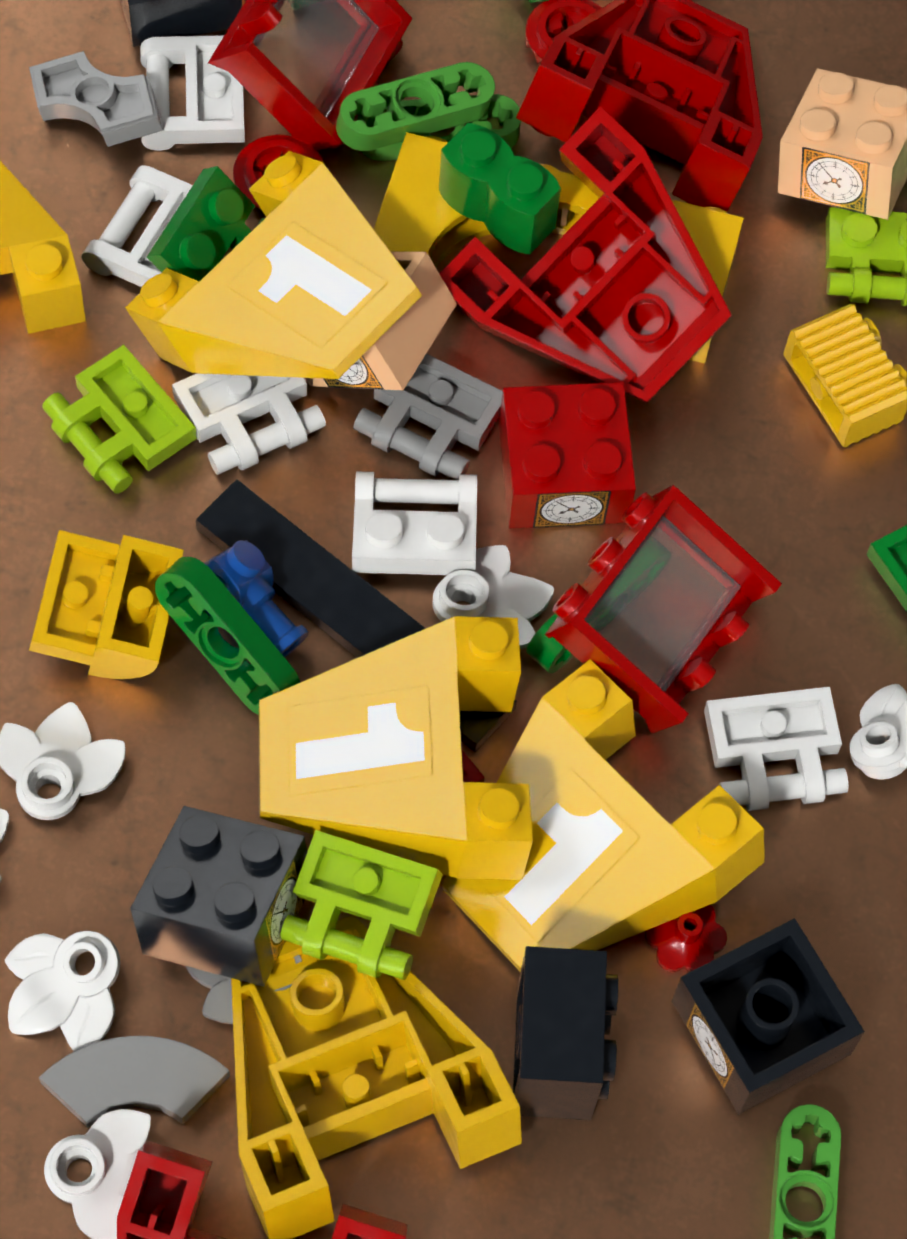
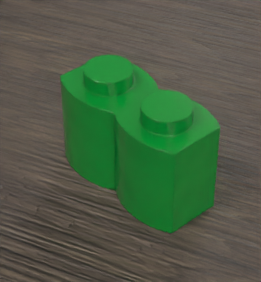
(496, 187)

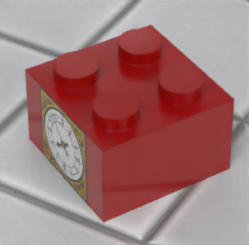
(566, 455)

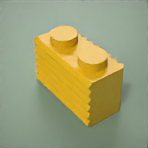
(848, 374)

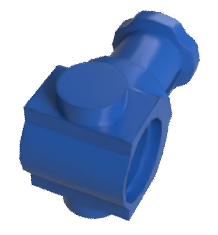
(250, 582)

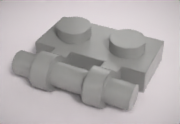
(442, 399)

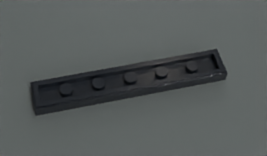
(323, 586)

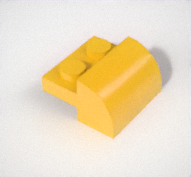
(104, 605)

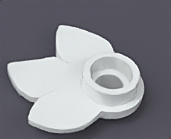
(493, 592)
(882, 741)
(59, 755)
(56, 993)
(112, 1151)

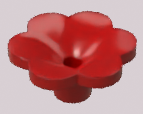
(684, 948)

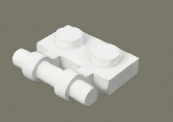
(226, 402)
(777, 728)

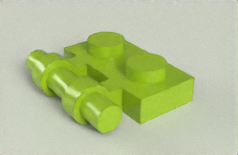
(866, 246)
(133, 407)
(368, 885)

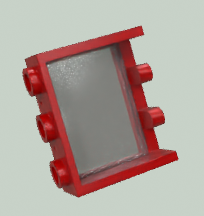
(310, 57)
(661, 604)

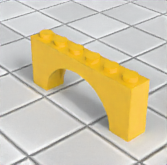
(420, 220)

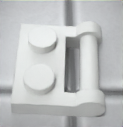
(212, 93)
(106, 255)
(414, 539)

